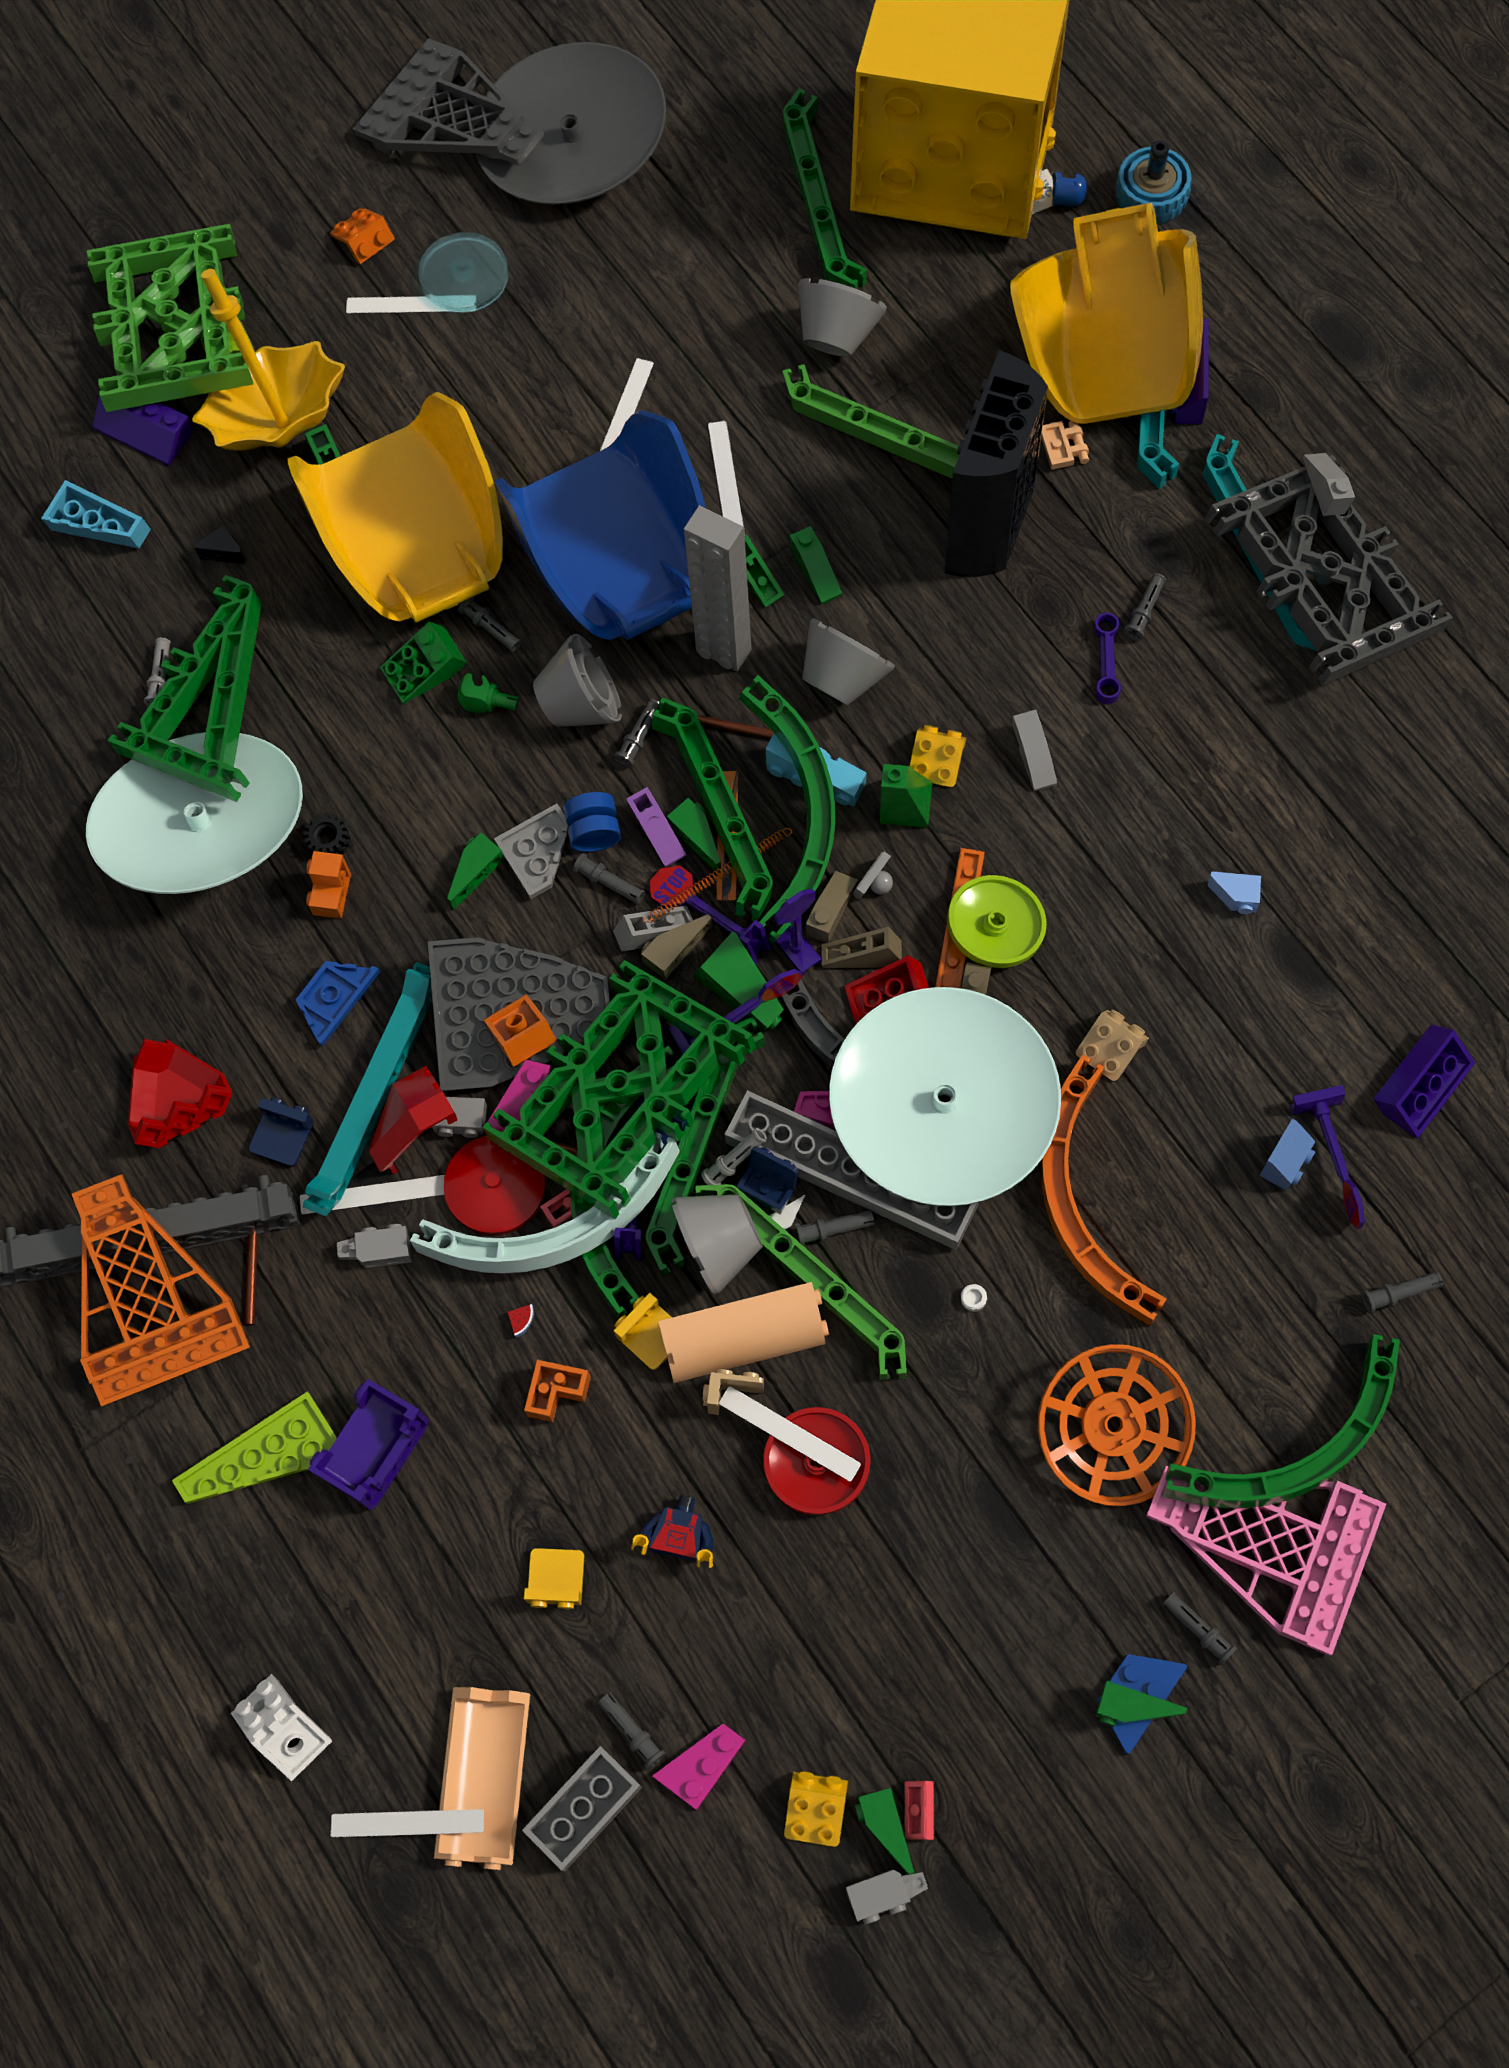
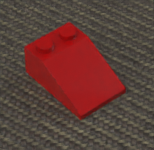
(885, 984)

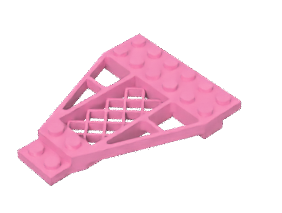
(1330, 1568)

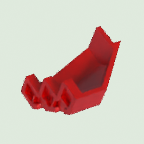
(172, 1093)
(410, 1109)

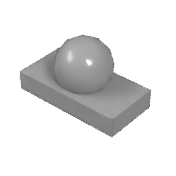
(879, 881)

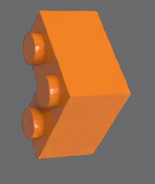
(330, 884)
(552, 1382)

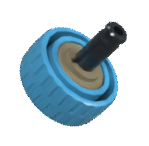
(1156, 177)

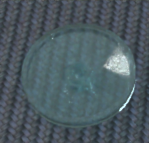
(463, 272)

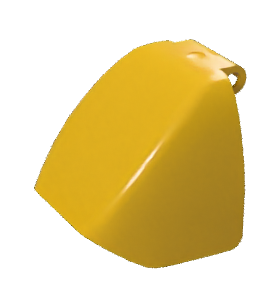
(1115, 317)
(410, 514)

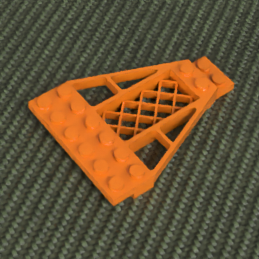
(163, 1351)

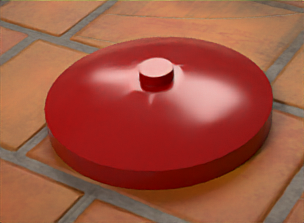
(492, 1188)
(806, 1483)

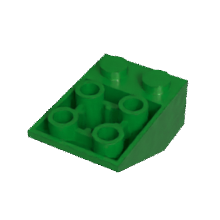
(423, 662)

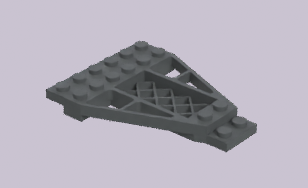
(428, 81)

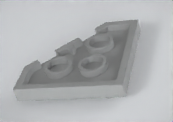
(535, 849)

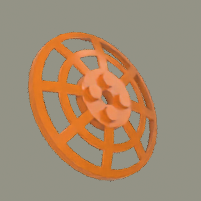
(1132, 1423)

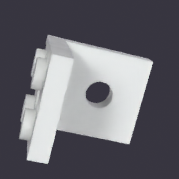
(272, 1721)

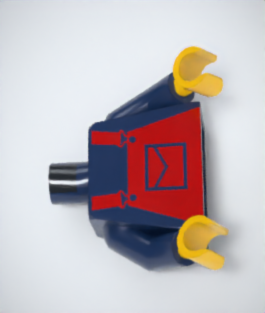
(678, 1534)

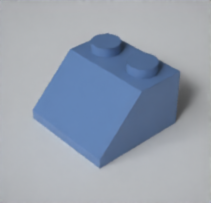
(1288, 1156)

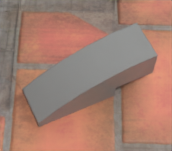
(1034, 750)

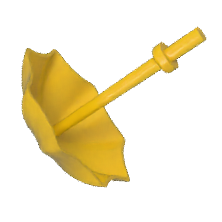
(287, 392)

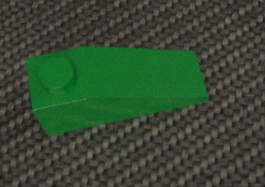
(321, 445)
(815, 565)
(759, 577)
(692, 827)
(476, 864)
(1128, 1706)
(883, 1822)

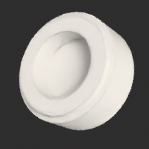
(973, 1297)

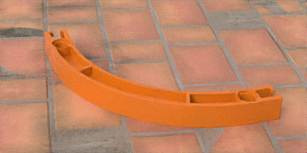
(1064, 1215)

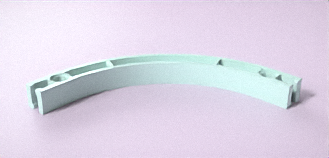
(555, 1244)

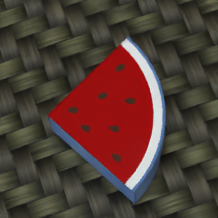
(521, 1319)

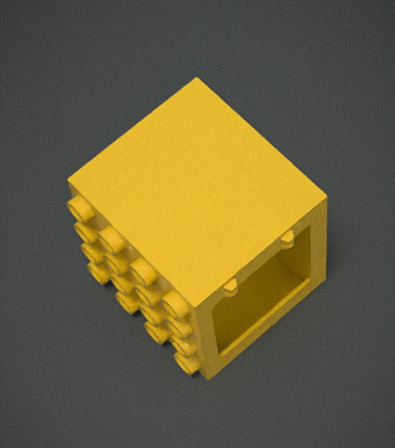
(956, 111)

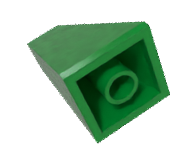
(904, 797)
(736, 979)

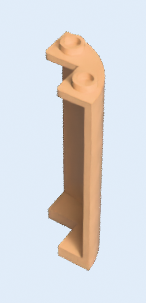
(743, 1332)
(484, 1773)

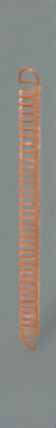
(711, 879)

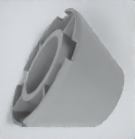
(836, 316)
(841, 664)
(577, 687)
(717, 1235)

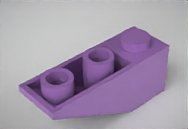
(656, 827)

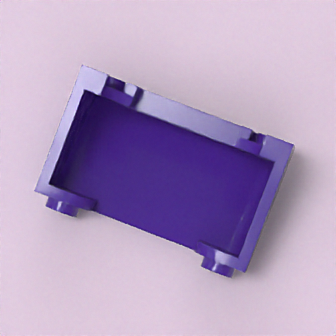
(371, 1445)

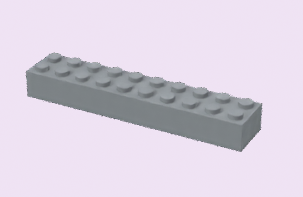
(718, 587)
(825, 1163)

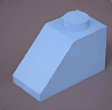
(1237, 891)

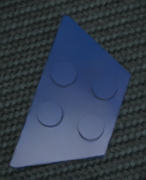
(333, 995)
(1149, 1677)

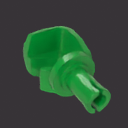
(484, 697)

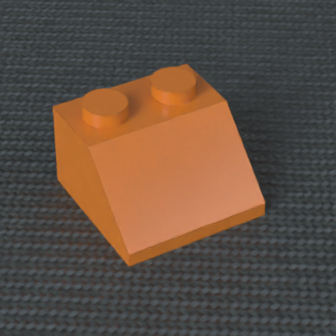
(520, 1030)

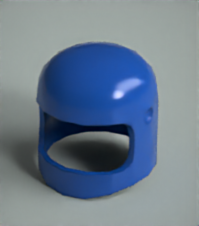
(1068, 191)

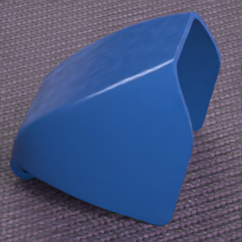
(614, 529)

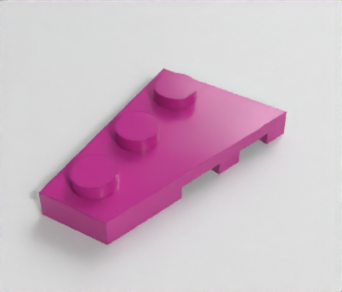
(522, 1087)
(815, 1106)
(701, 1766)

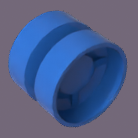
(592, 822)

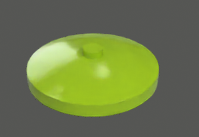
(996, 921)

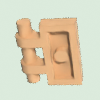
(1057, 447)

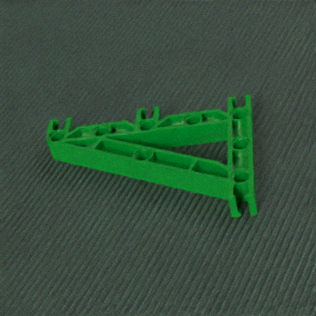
(222, 647)

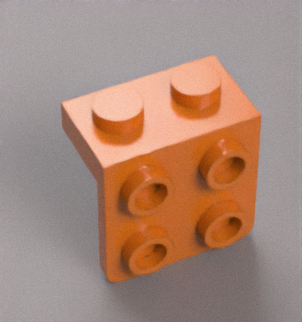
(363, 233)

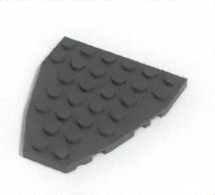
(480, 978)

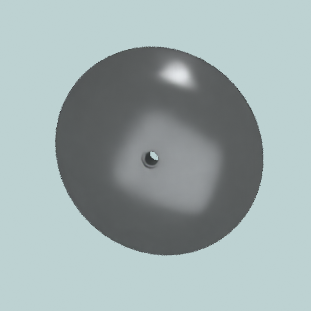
(597, 116)

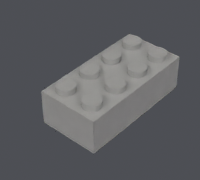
(582, 1809)

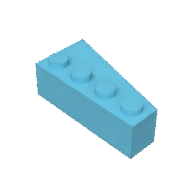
(90, 516)
(846, 779)

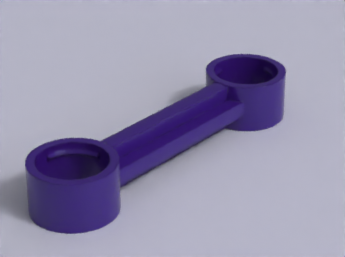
(1107, 658)

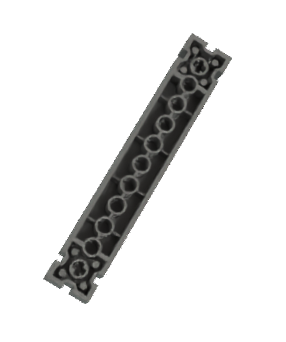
(190, 1225)

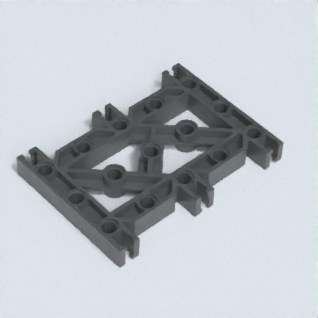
(1370, 567)

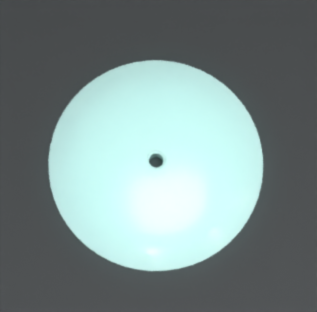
(183, 838)
(953, 1046)

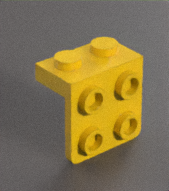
(937, 755)
(642, 1332)
(555, 1578)
(815, 1809)

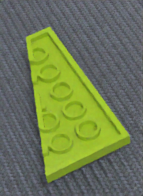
(263, 1453)

